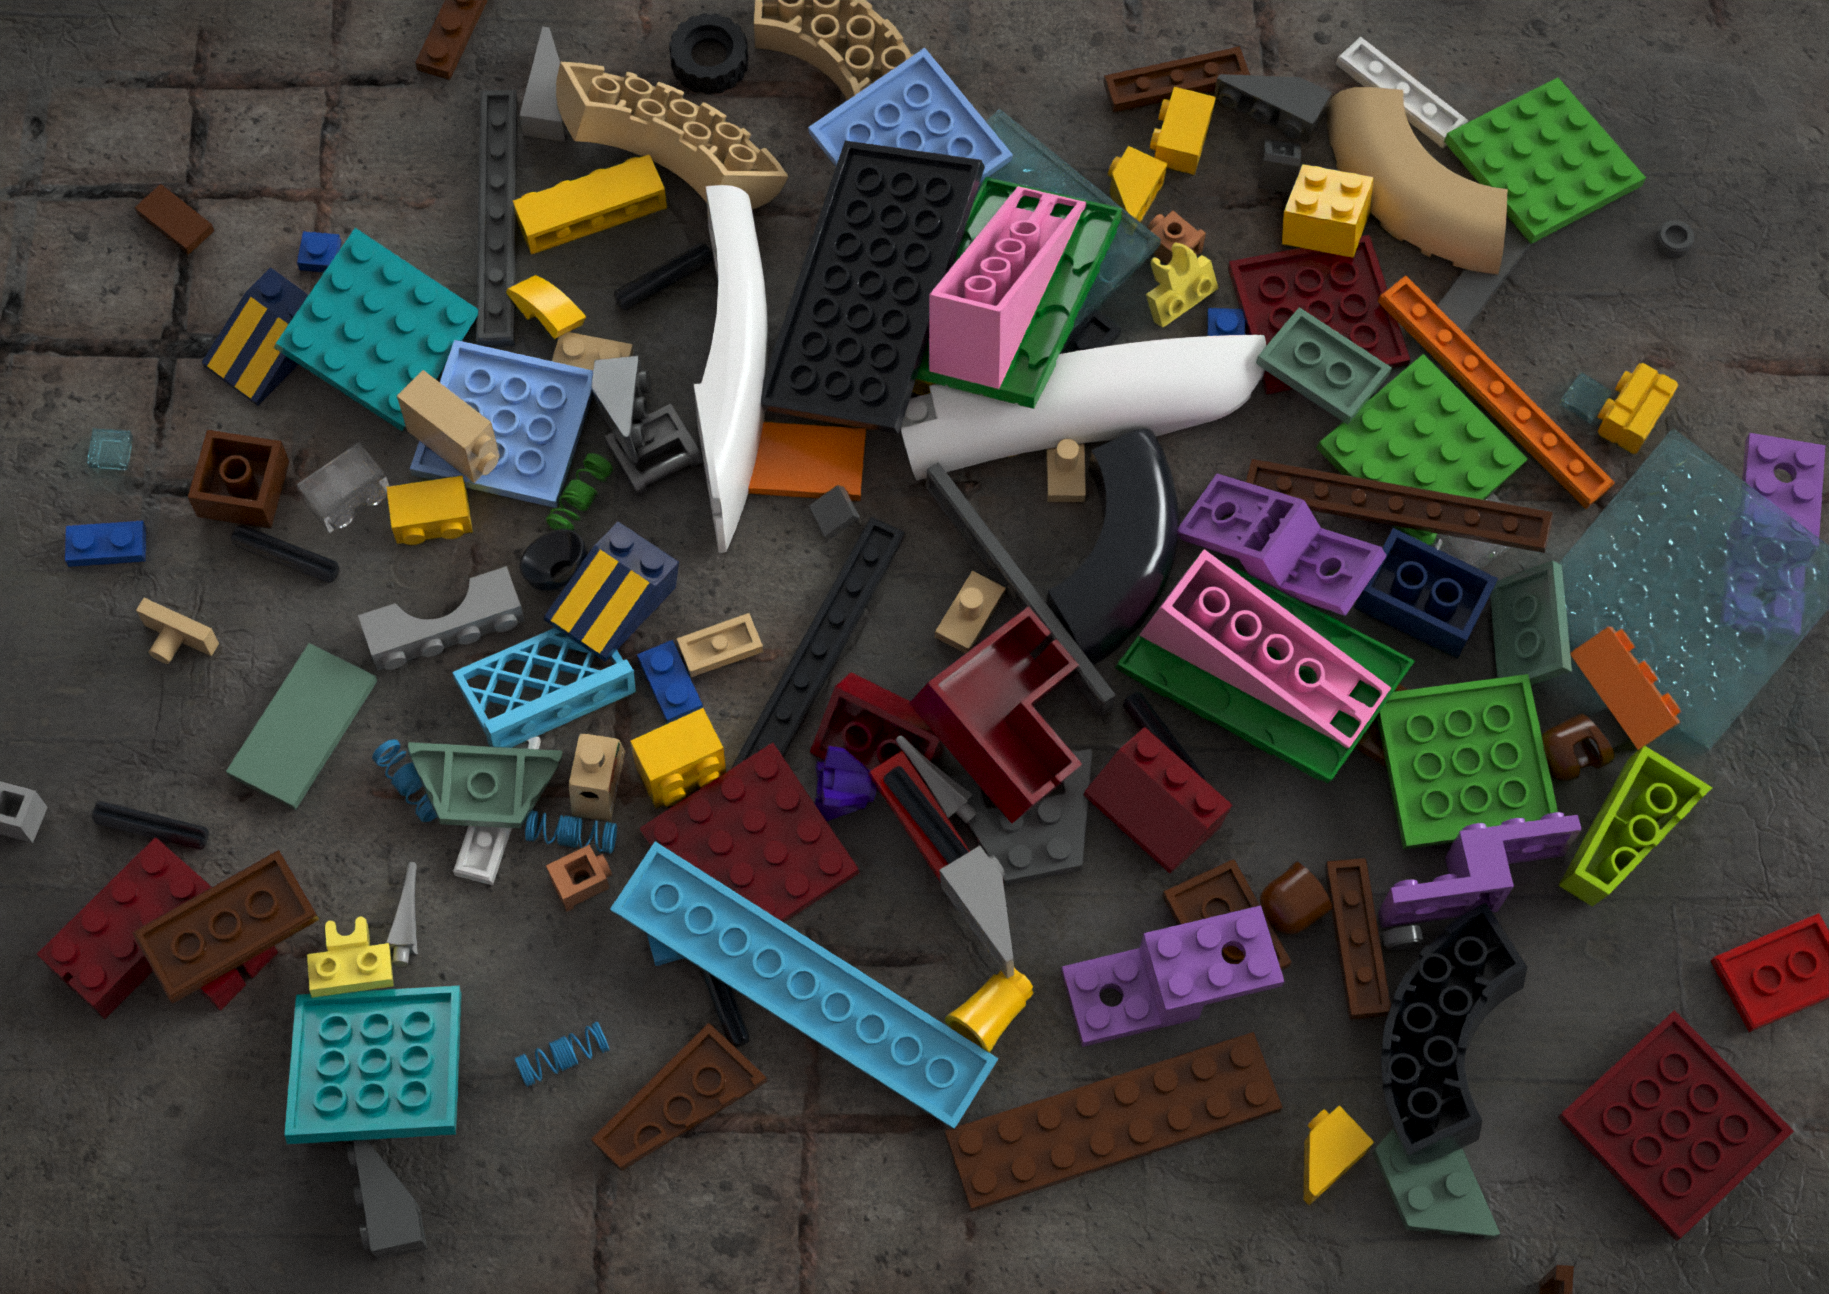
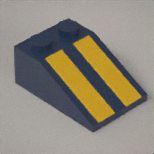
(245, 347)
(613, 591)

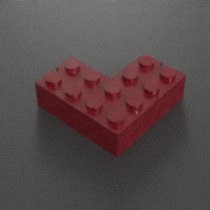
(988, 717)
(99, 940)

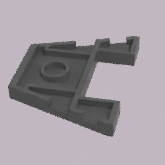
(1045, 838)

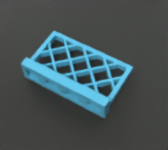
(557, 703)

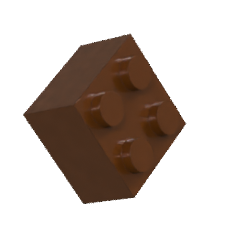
(238, 479)

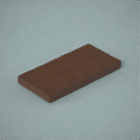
(225, 926)

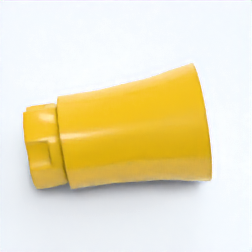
(991, 1009)

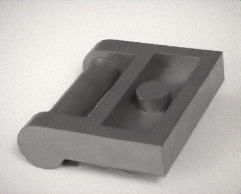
(662, 433)

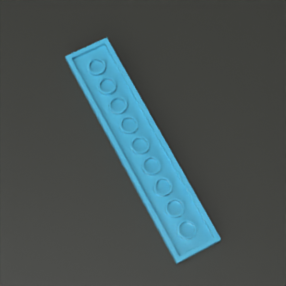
(804, 985)

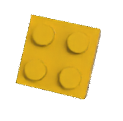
(1327, 210)
(678, 758)

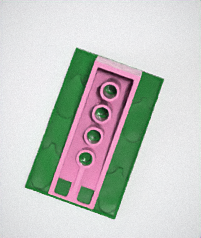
(1014, 290)
(1265, 666)

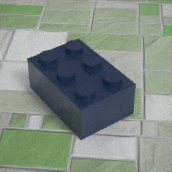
(1426, 593)

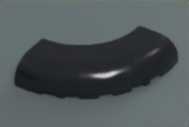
(1133, 553)
(1431, 1028)

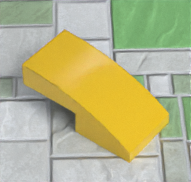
(548, 304)

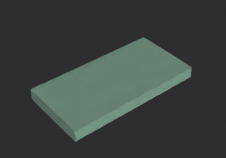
(301, 726)

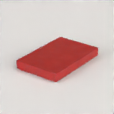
(1777, 972)

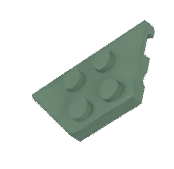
(483, 782)
(1435, 1193)

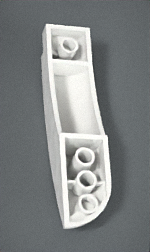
(732, 383)
(1088, 400)

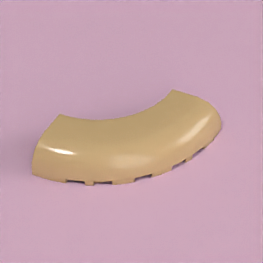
(835, 36)
(672, 130)
(1411, 189)

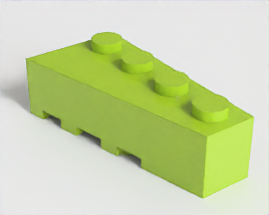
(1633, 820)

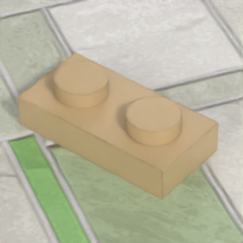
(583, 350)
(719, 645)

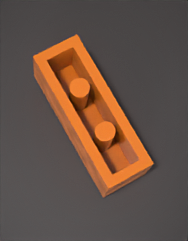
(1626, 686)

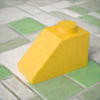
(1136, 181)
(1331, 1150)

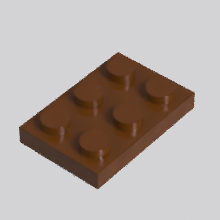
(1215, 894)

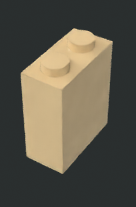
(449, 426)

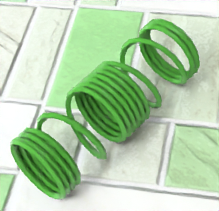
(579, 493)

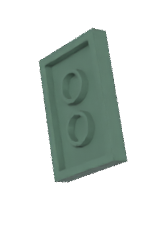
(1323, 365)
(1531, 624)

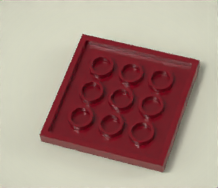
(1327, 286)
(757, 836)
(1675, 1125)

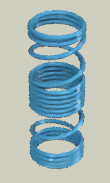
(405, 779)
(569, 832)
(562, 1054)

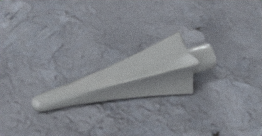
(949, 794)
(403, 930)

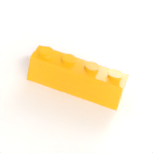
(590, 204)

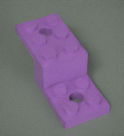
(1802, 461)
(1281, 543)
(1479, 869)
(1172, 976)

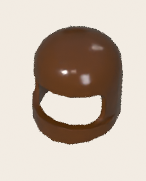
(1567, 751)
(1294, 900)

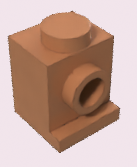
(1175, 230)
(567, 869)

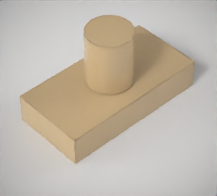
(1066, 472)
(970, 612)
(174, 631)

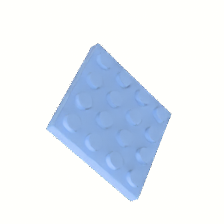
(913, 110)
(534, 414)

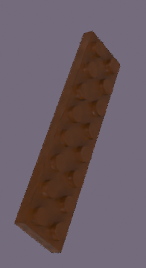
(1112, 1121)

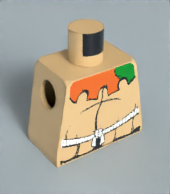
(595, 770)

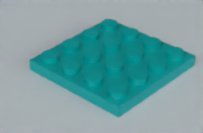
(375, 326)
(374, 1065)

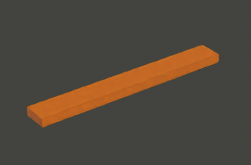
(1496, 392)

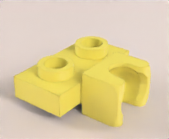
(1181, 285)
(349, 963)

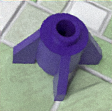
(842, 784)

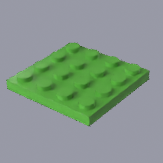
(1547, 157)
(1425, 438)
(1464, 758)

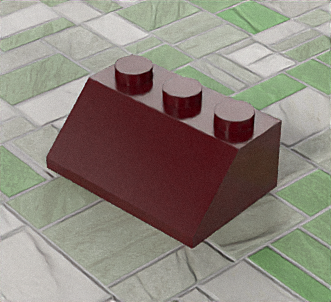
(867, 723)
(1158, 800)

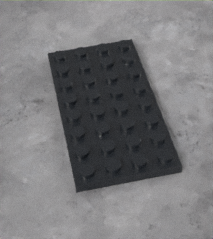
(866, 285)

